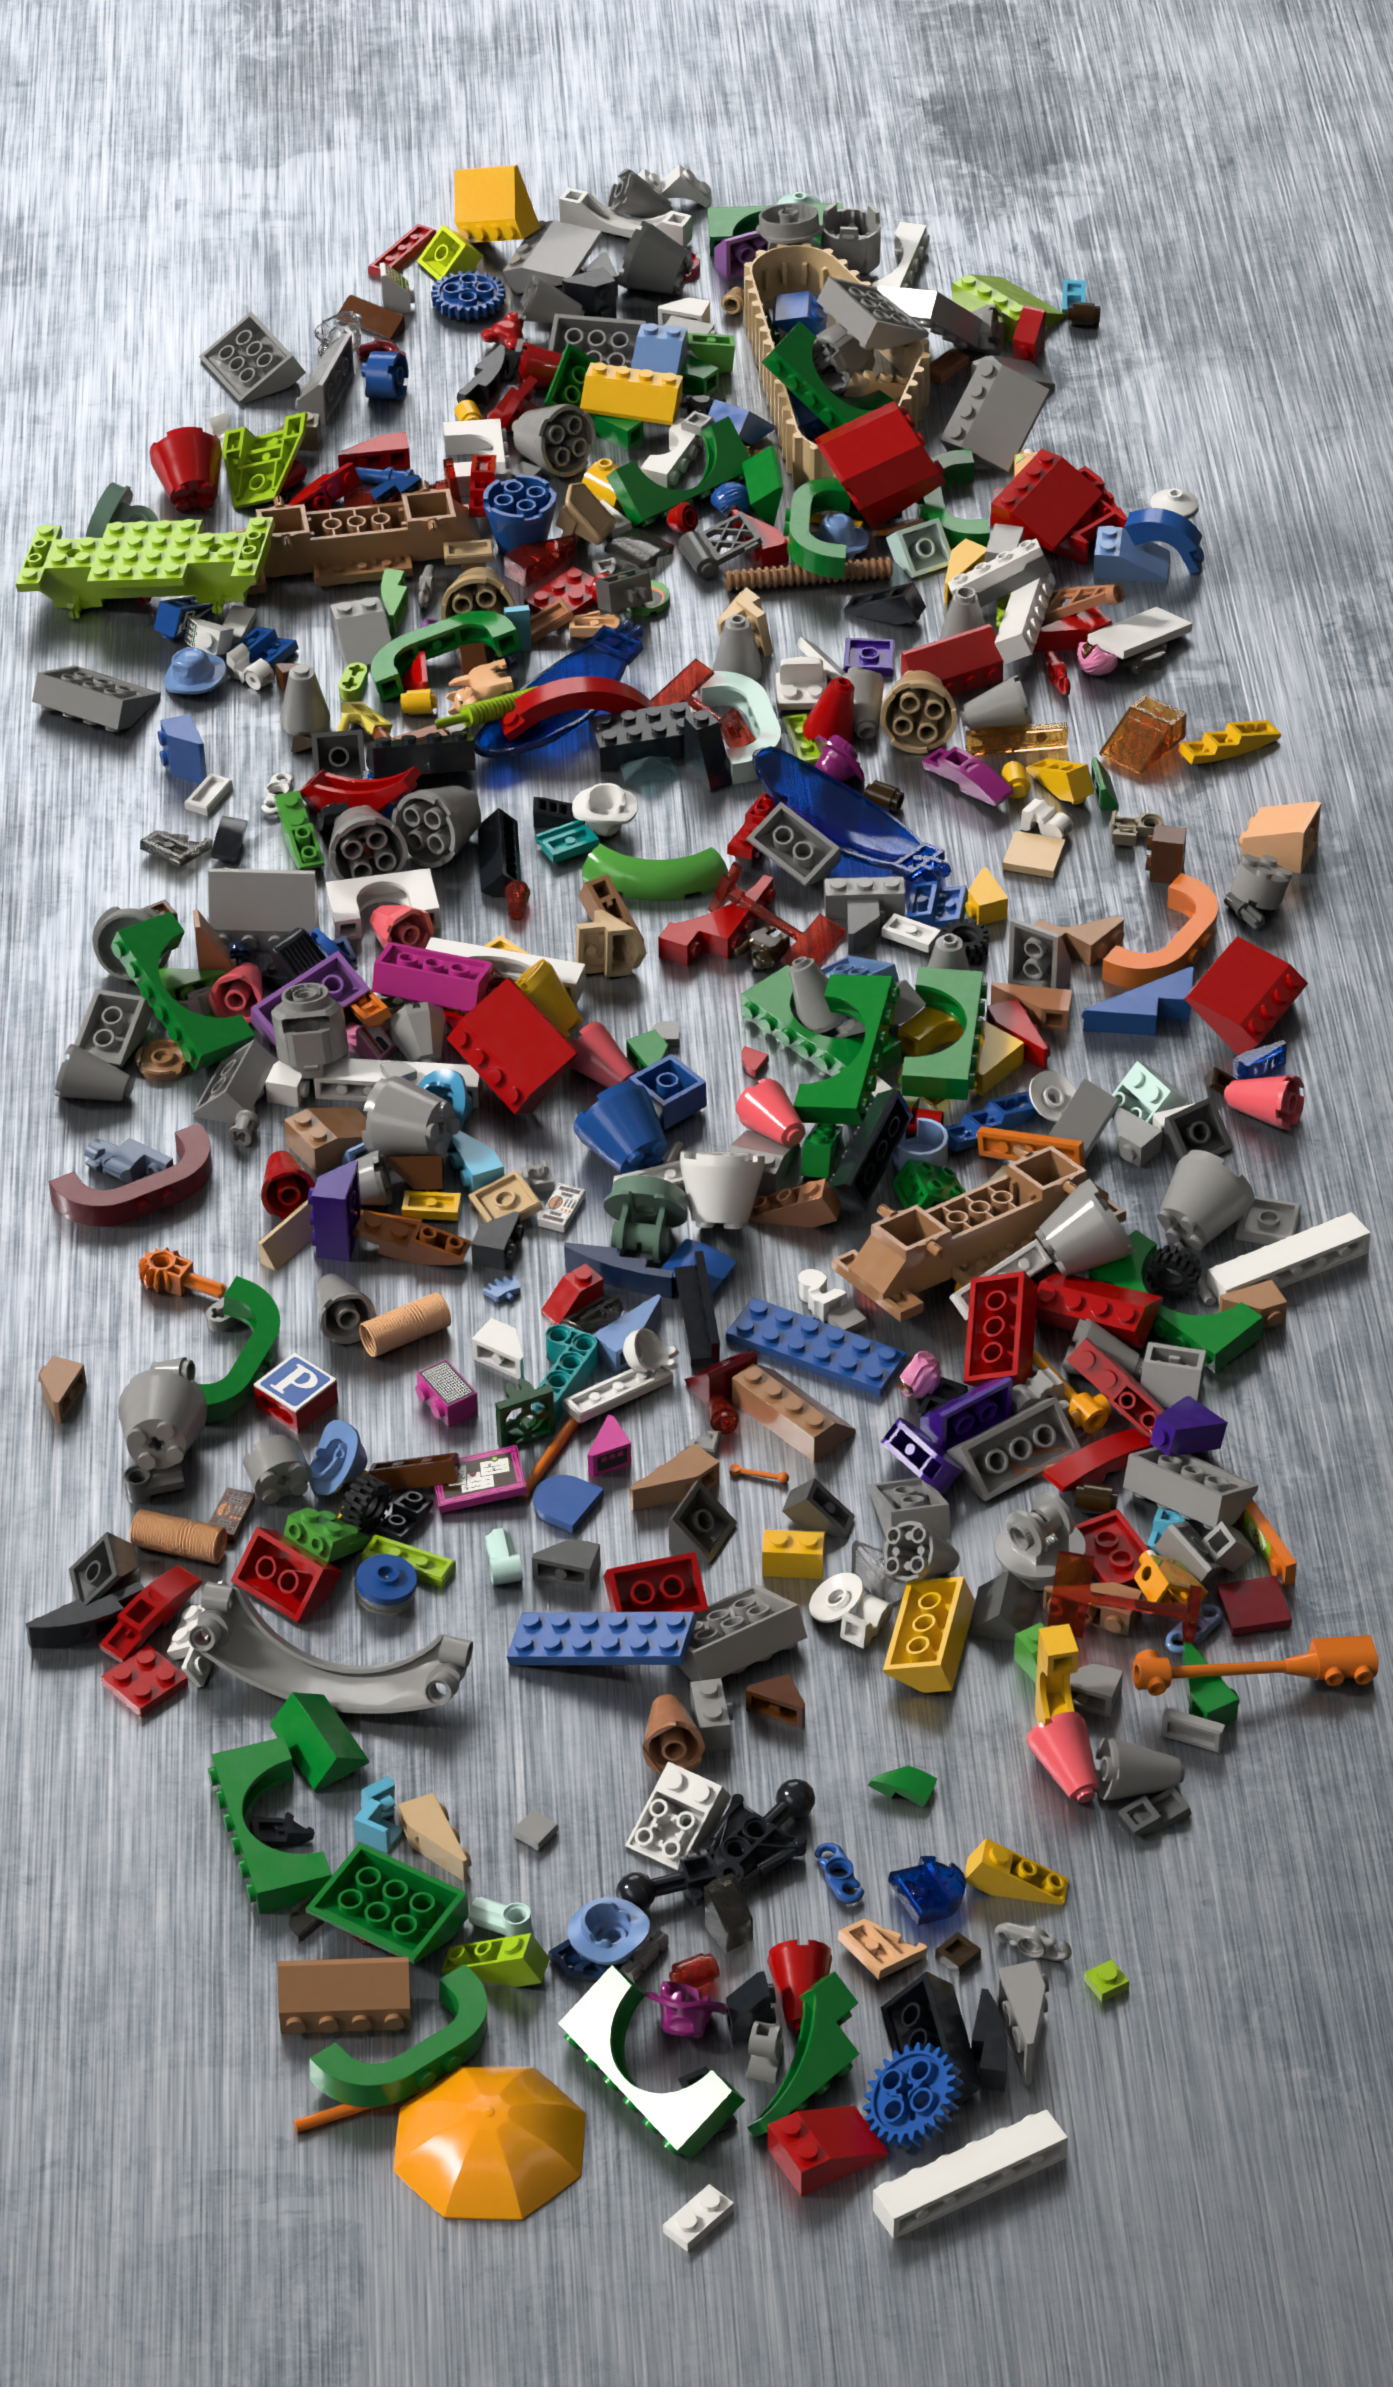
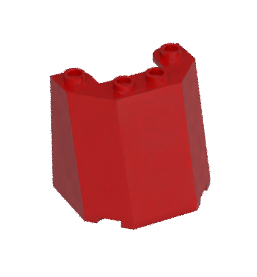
(881, 462)

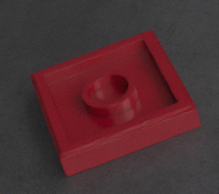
(1254, 1605)

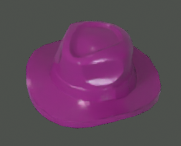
(838, 758)
(684, 2009)

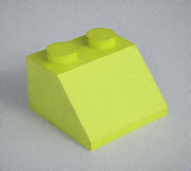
(449, 254)

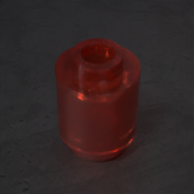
(695, 1971)

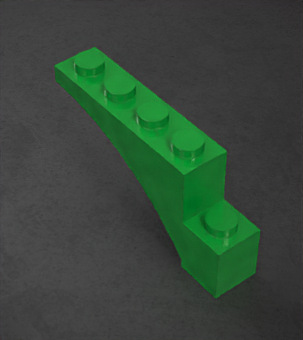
(820, 2051)

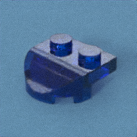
(929, 1890)

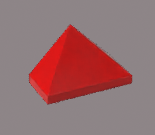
(417, 674)

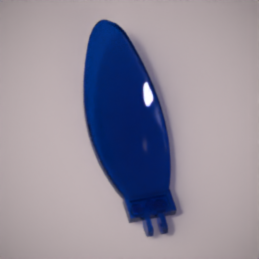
(603, 657)
(847, 817)

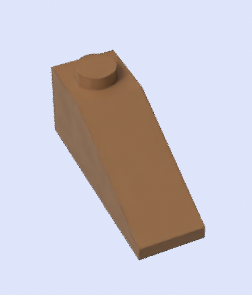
(602, 895)
(211, 949)

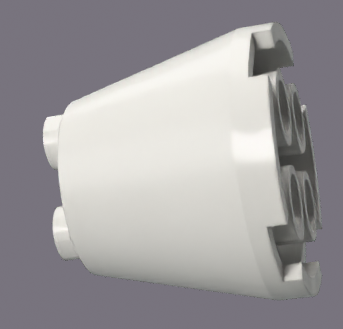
(721, 1186)

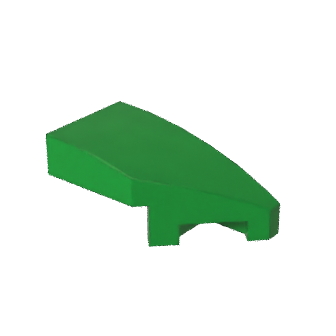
(906, 1781)

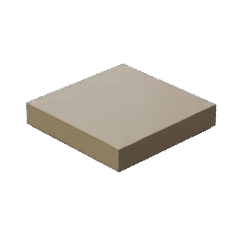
(1033, 854)
(504, 1197)

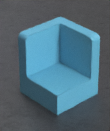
(374, 1830)

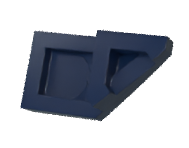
(573, 1965)

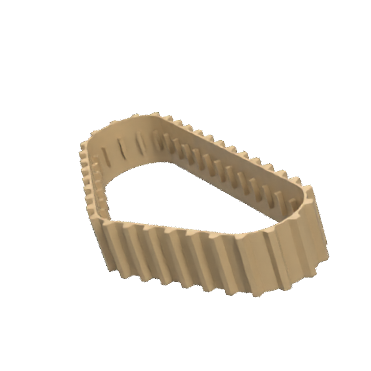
(800, 270)

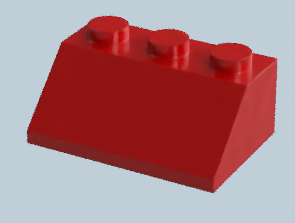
(285, 1574)
(657, 1586)

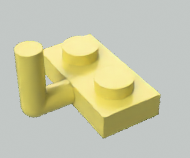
(363, 715)

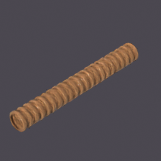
(797, 575)

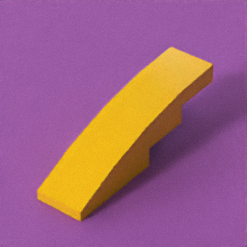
(1234, 741)

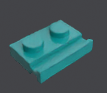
(567, 840)

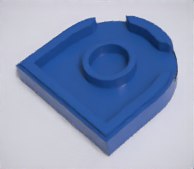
(328, 945)
(565, 1500)

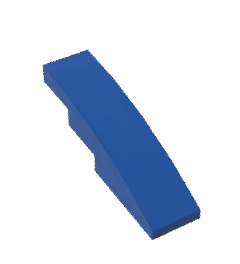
(998, 1113)

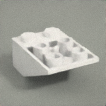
(678, 1815)

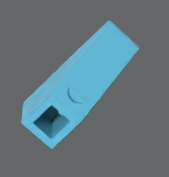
(475, 1161)

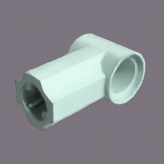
(503, 1561)
(501, 1918)

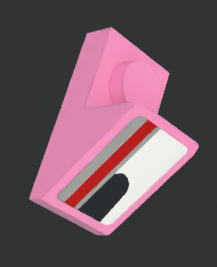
(370, 1042)

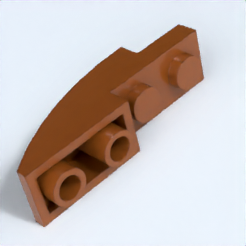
(419, 1245)

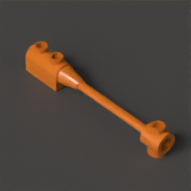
(1326, 1660)

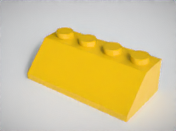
(632, 393)
(930, 1633)

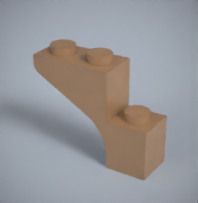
(1089, 940)

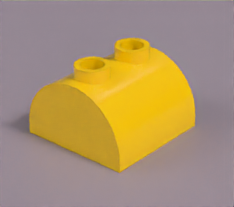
(597, 482)

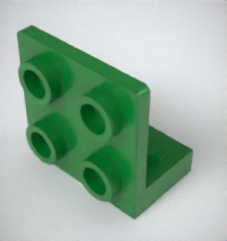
(924, 1183)

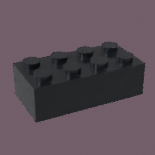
(638, 734)

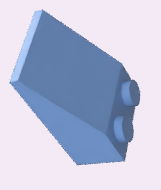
(660, 348)
(1121, 560)
(860, 966)

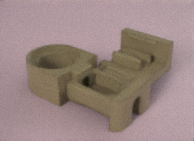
(1127, 828)

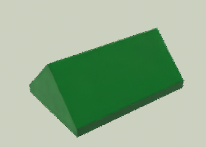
(569, 378)
(764, 483)
(317, 1739)

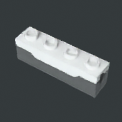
(1005, 573)

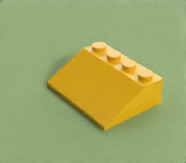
(493, 204)

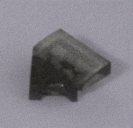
(1147, 659)
(595, 1314)

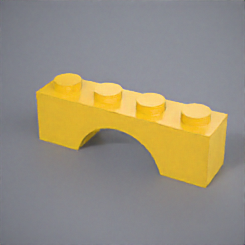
(1055, 1662)

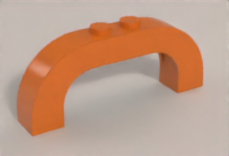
(1136, 969)

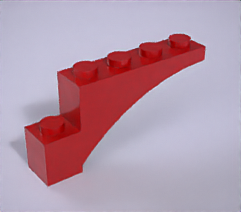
(377, 793)
(715, 932)

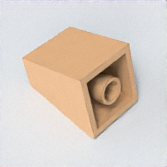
(1285, 833)

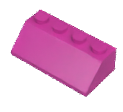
(431, 977)

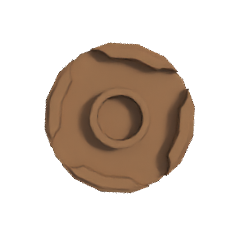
(161, 1061)

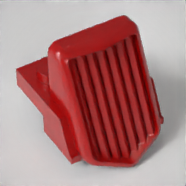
(514, 404)

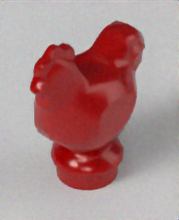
(505, 331)

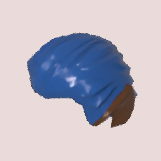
(731, 497)

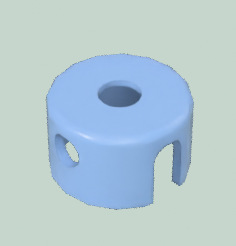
(927, 1145)

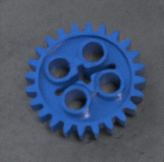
(468, 294)
(913, 2095)

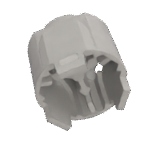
(853, 236)
(839, 357)
(309, 1029)

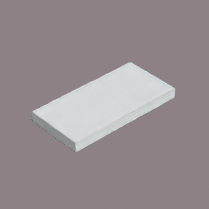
(1140, 632)

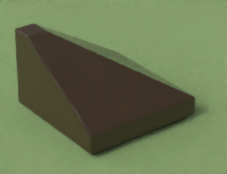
(301, 742)
(1218, 1079)

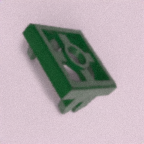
(542, 1424)

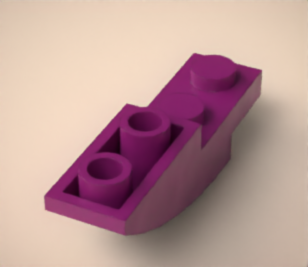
(971, 773)

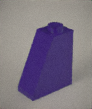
(1188, 1429)

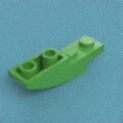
(298, 831)

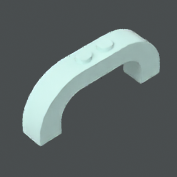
(750, 697)

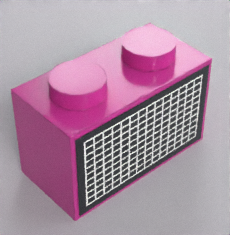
(446, 1393)

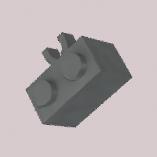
(624, 591)

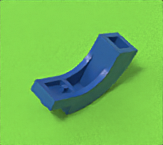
(1167, 527)

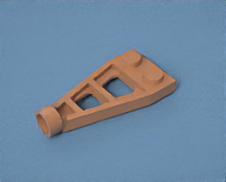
(1096, 596)

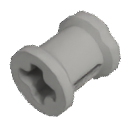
(243, 1127)

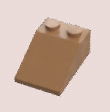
(324, 1134)

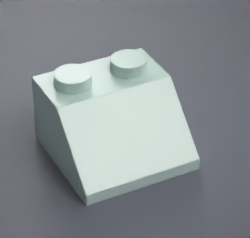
(920, 548)

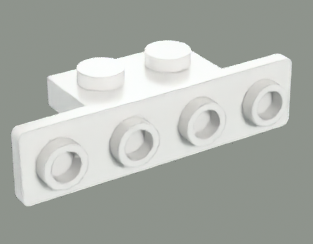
(195, 1664)

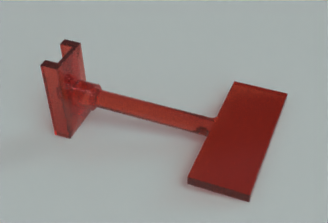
(363, 497)
(685, 684)
(812, 943)
(1072, 1596)

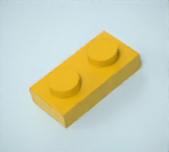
(431, 1205)

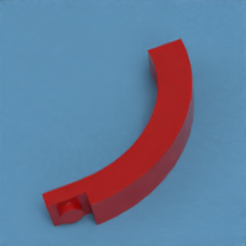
(569, 695)

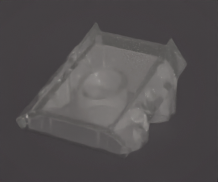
(336, 327)

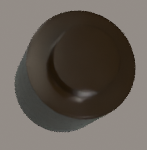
(1083, 314)
(885, 795)
(1095, 1499)

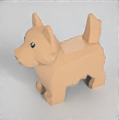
(483, 685)

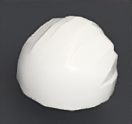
(646, 1352)

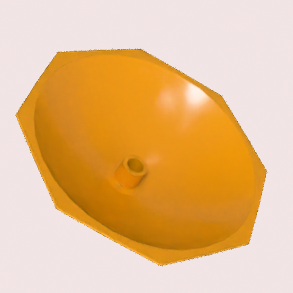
(490, 2142)

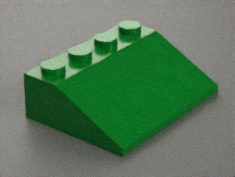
(390, 1904)

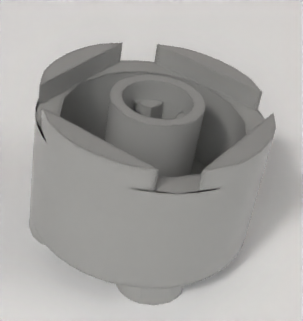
(1261, 881)
(277, 1468)

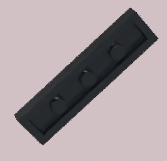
(698, 1312)

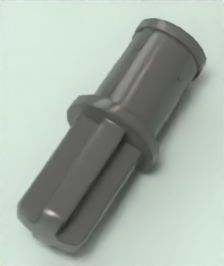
(1245, 911)

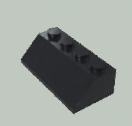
(428, 754)
(871, 1149)
(931, 2014)

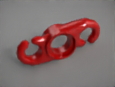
(1057, 672)

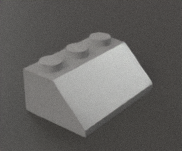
(795, 845)
(887, 889)
(236, 1084)

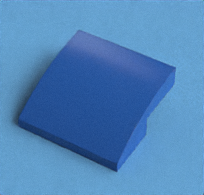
(388, 489)
(266, 645)
(937, 905)
(717, 1263)

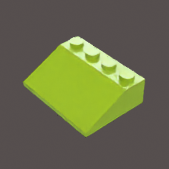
(982, 290)

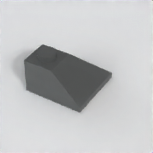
(102, 1568)

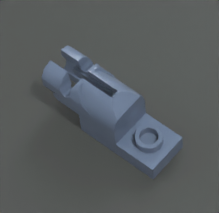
(126, 1162)

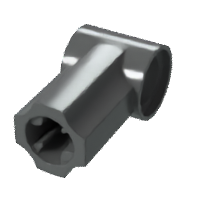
(143, 1484)

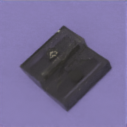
(639, 548)

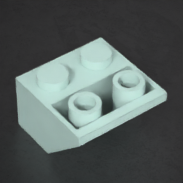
(1147, 1092)

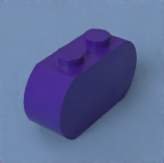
(922, 1455)

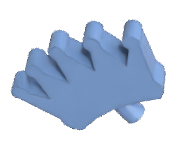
(501, 1290)

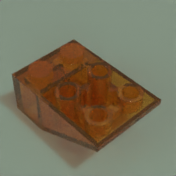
(1145, 734)

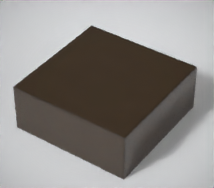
(958, 1953)

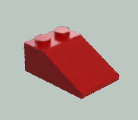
(823, 2146)

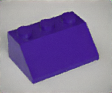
(336, 1212)
(969, 1413)

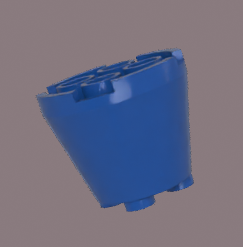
(519, 510)
(623, 1128)

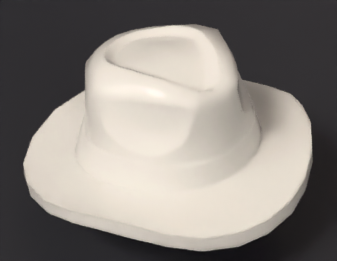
(605, 808)

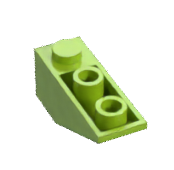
(501, 1961)

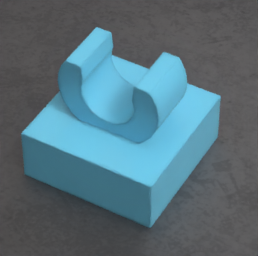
(383, 1792)

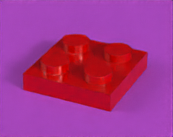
(144, 1680)

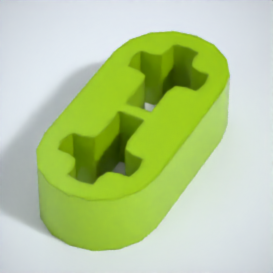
(353, 681)

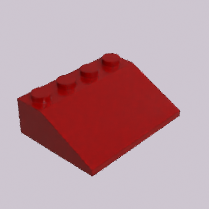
(1046, 500)
(1245, 994)
(513, 1047)

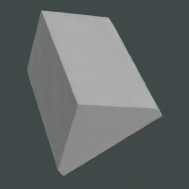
(1085, 1115)

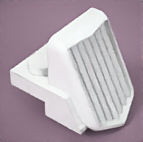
(800, 683)

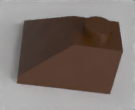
(420, 1172)

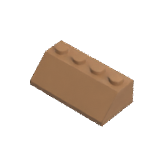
(789, 1411)
(344, 1995)

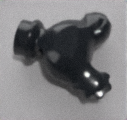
(700, 403)

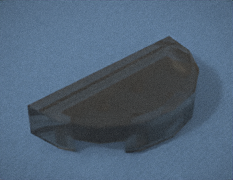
(301, 1923)

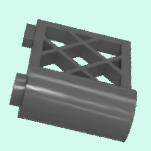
(704, 553)

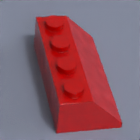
(960, 661)
(1117, 1309)
(1000, 1328)

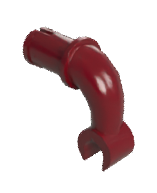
(377, 345)

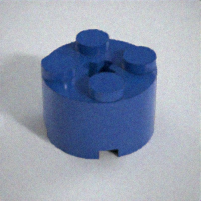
(385, 375)

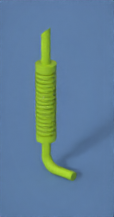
(482, 711)

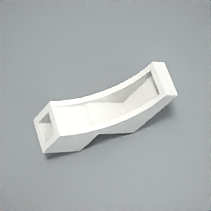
(680, 184)

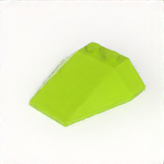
(261, 463)

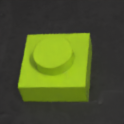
(1106, 1980)

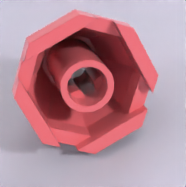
(401, 925)

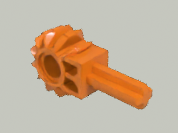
(175, 1274)

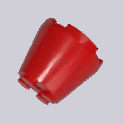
(188, 467)

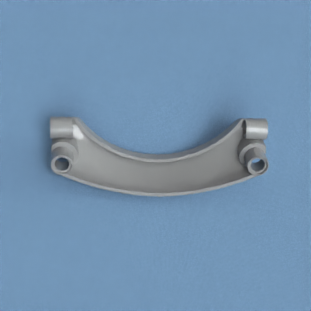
(261, 1657)

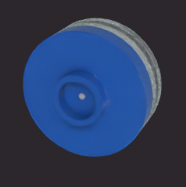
(385, 1584)

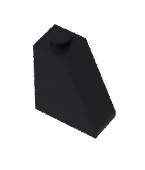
(706, 751)

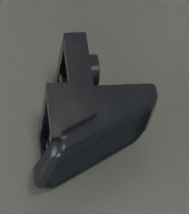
(291, 958)

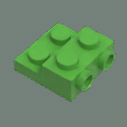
(324, 1534)

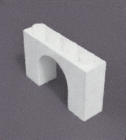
(480, 438)
(350, 896)

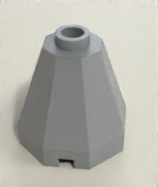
(991, 330)
(419, 1032)

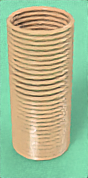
(401, 1327)
(173, 1536)

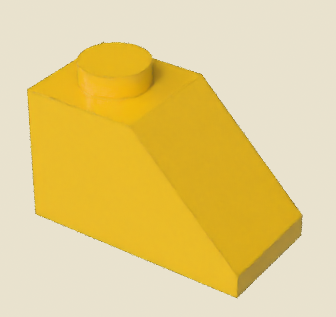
(986, 899)

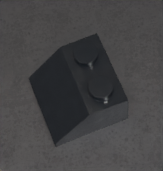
(594, 291)

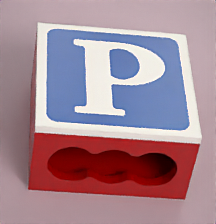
(296, 1392)

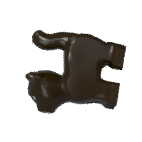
(763, 947)

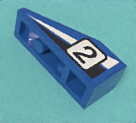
(174, 614)

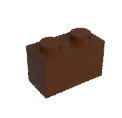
(1167, 853)

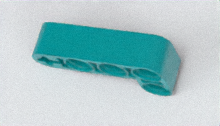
(574, 1361)

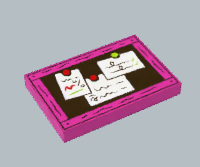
(483, 1479)

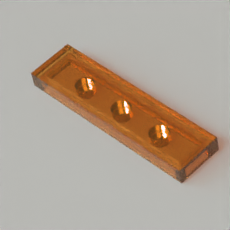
(1016, 738)

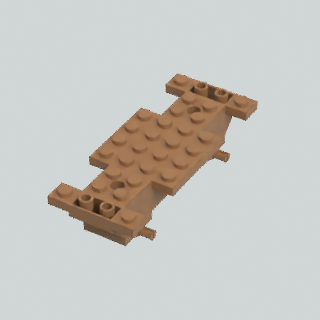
(364, 540)
(962, 1235)

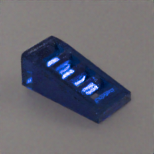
(1259, 1061)

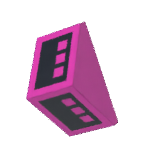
(609, 1449)

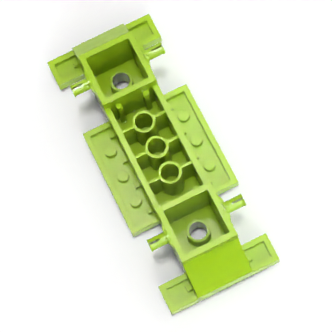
(146, 562)

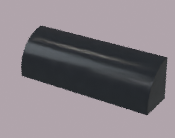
(498, 853)

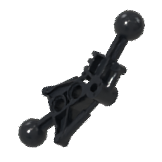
(743, 1842)

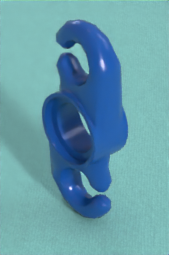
(839, 1884)

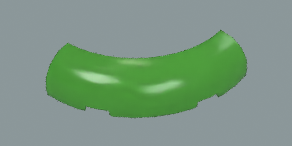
(656, 878)

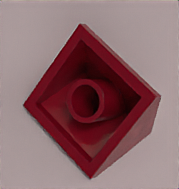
(718, 1377)

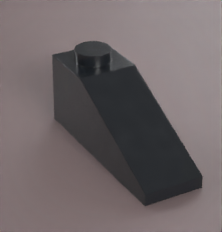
(889, 605)

